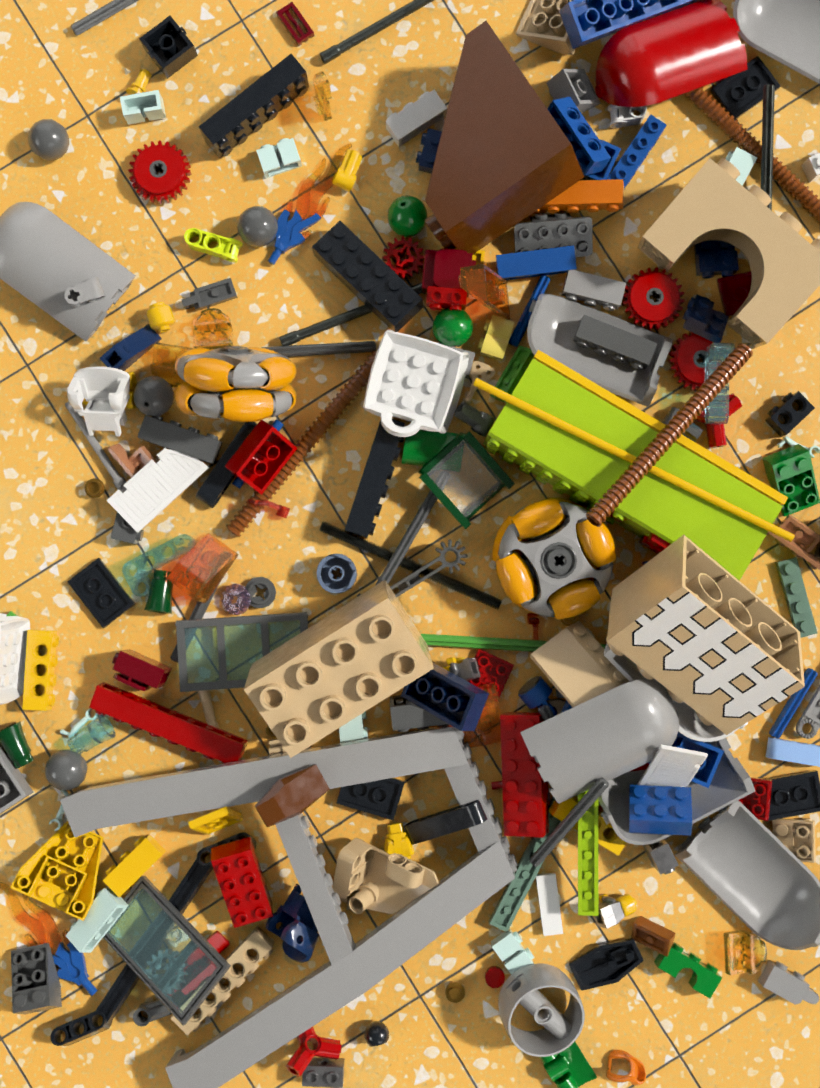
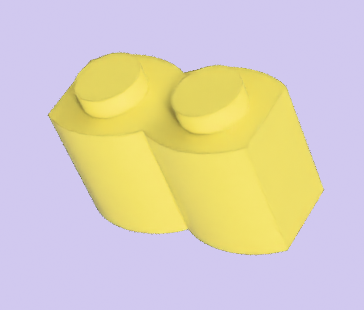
(496, 337)

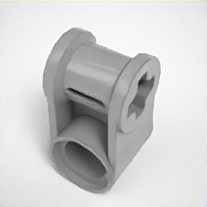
(89, 291)

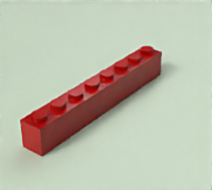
(167, 723)

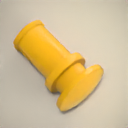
(140, 82)

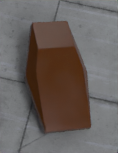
(292, 795)

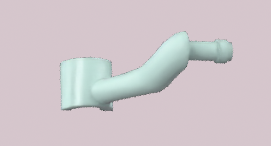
(790, 442)
(77, 726)
(58, 819)

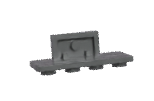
(553, 232)

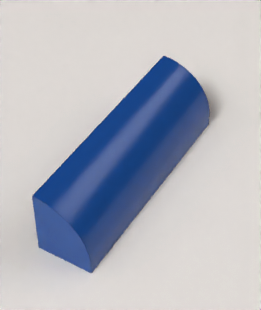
(536, 263)

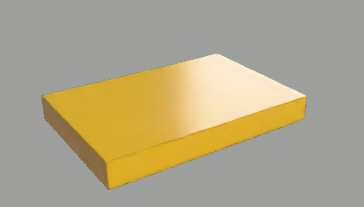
(215, 821)

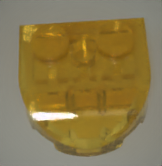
(322, 94)
(212, 330)
(164, 362)
(743, 952)

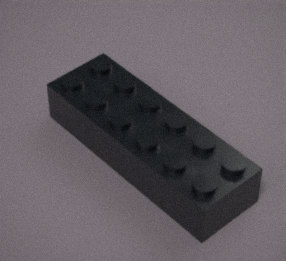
(255, 106)
(367, 276)
(373, 481)

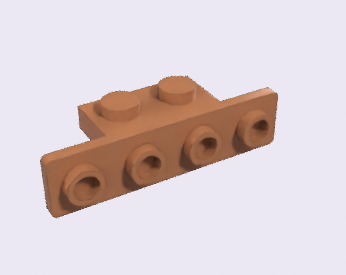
(131, 464)
(803, 542)

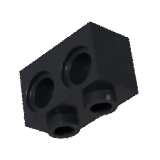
(791, 416)

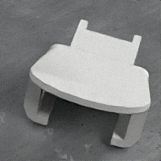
(107, 396)

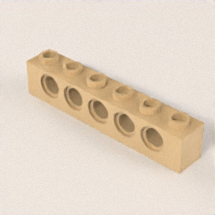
(255, 940)

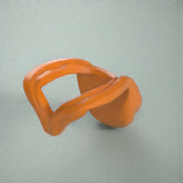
(637, 1070)

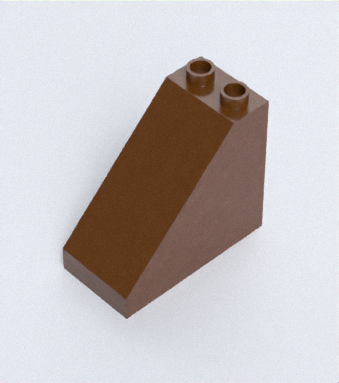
(496, 150)

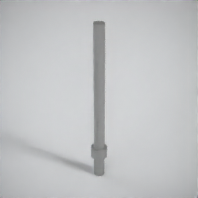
(118, 480)

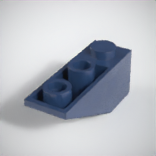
(130, 349)

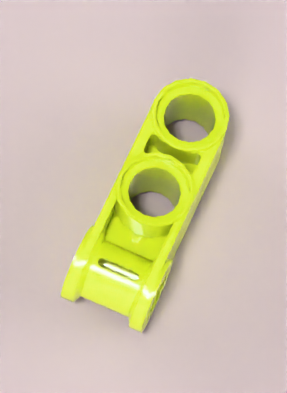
(226, 248)

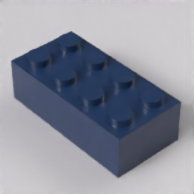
(447, 698)

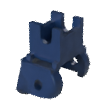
(296, 927)

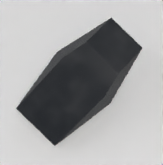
(606, 964)

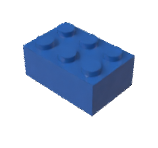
(660, 810)

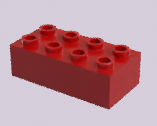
(242, 882)

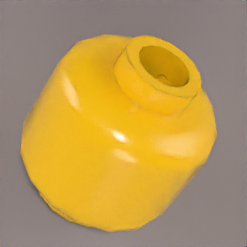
(160, 317)

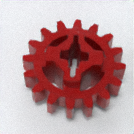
(410, 260)

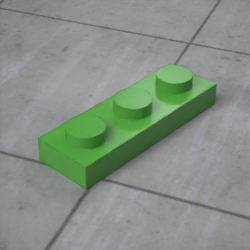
(514, 371)

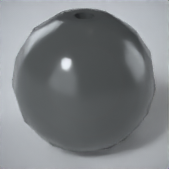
(48, 139)
(257, 226)
(153, 396)
(66, 769)

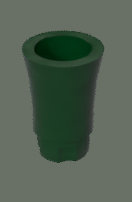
(160, 593)
(16, 745)

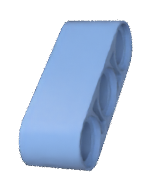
(793, 751)

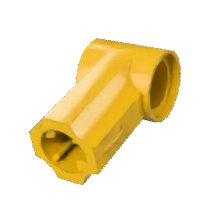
(345, 174)

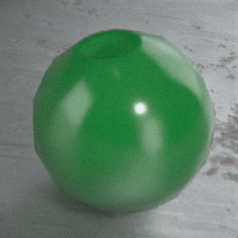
(407, 216)
(452, 327)

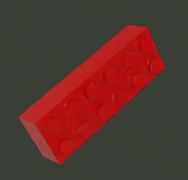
(522, 785)

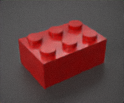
(261, 457)

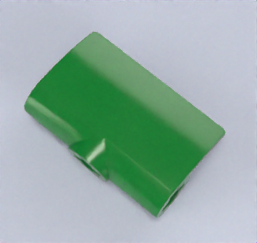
(424, 446)
(569, 1068)

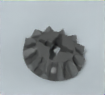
(262, 583)

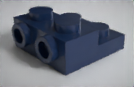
(427, 156)
(715, 258)
(704, 320)

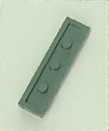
(796, 596)

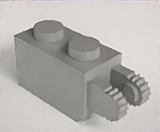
(787, 984)

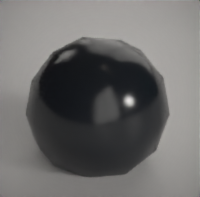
(376, 1034)

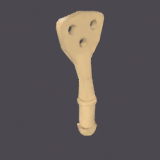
(474, 374)

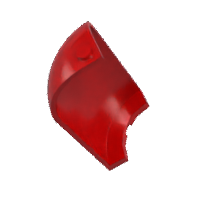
(670, 55)

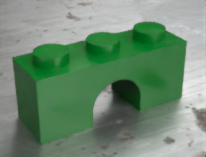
(704, 977)

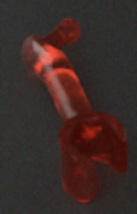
(281, 510)
(533, 620)

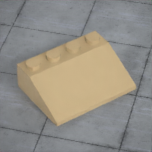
(545, 27)
(577, 665)

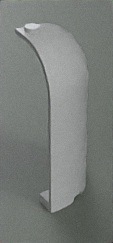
(783, 31)
(47, 256)
(553, 330)
(603, 737)
(727, 786)
(756, 877)

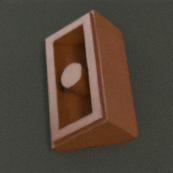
(653, 935)

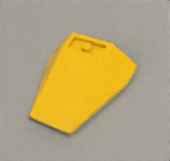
(63, 872)

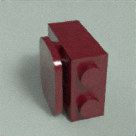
(443, 268)
(139, 670)

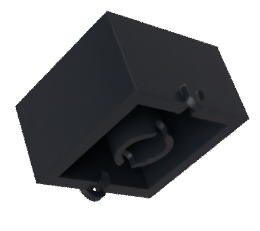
(168, 46)

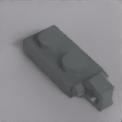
(210, 295)

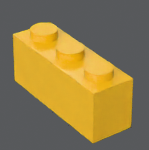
(133, 865)

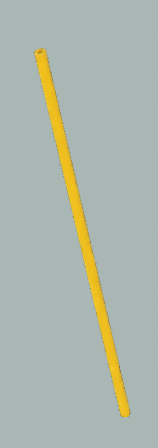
(630, 458)

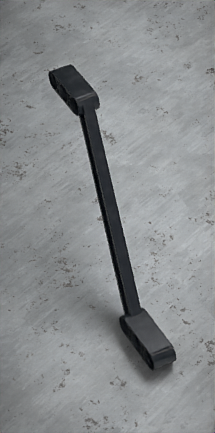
(128, 979)

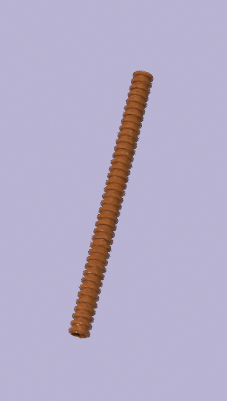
(754, 147)
(669, 435)
(306, 443)

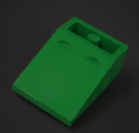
(793, 476)

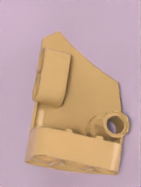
(379, 880)

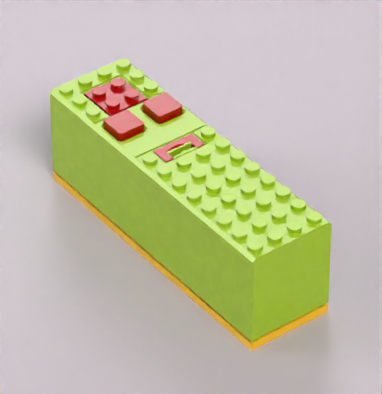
(655, 507)

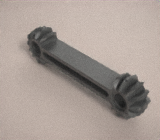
(414, 579)

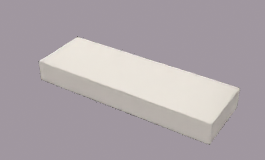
(549, 904)

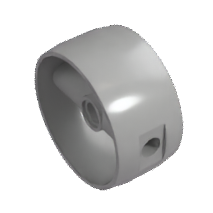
(560, 1028)

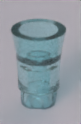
(92, 735)

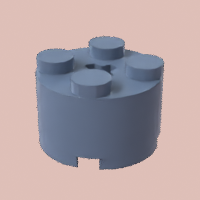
(342, 583)

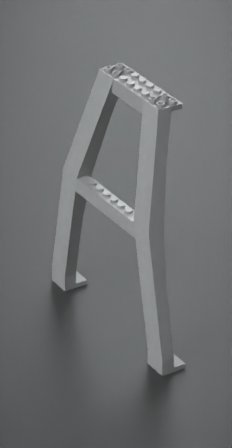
(352, 965)

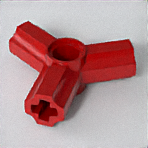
(716, 432)
(303, 1055)

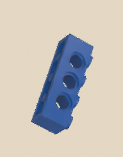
(585, 143)
(638, 150)

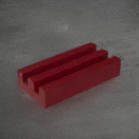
(304, 36)

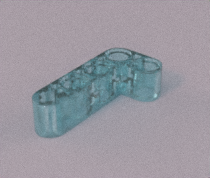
(718, 410)
(160, 560)

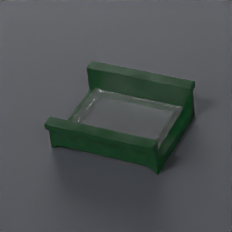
(464, 477)

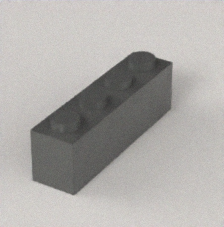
(614, 342)
(179, 439)

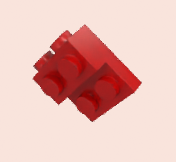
(446, 298)

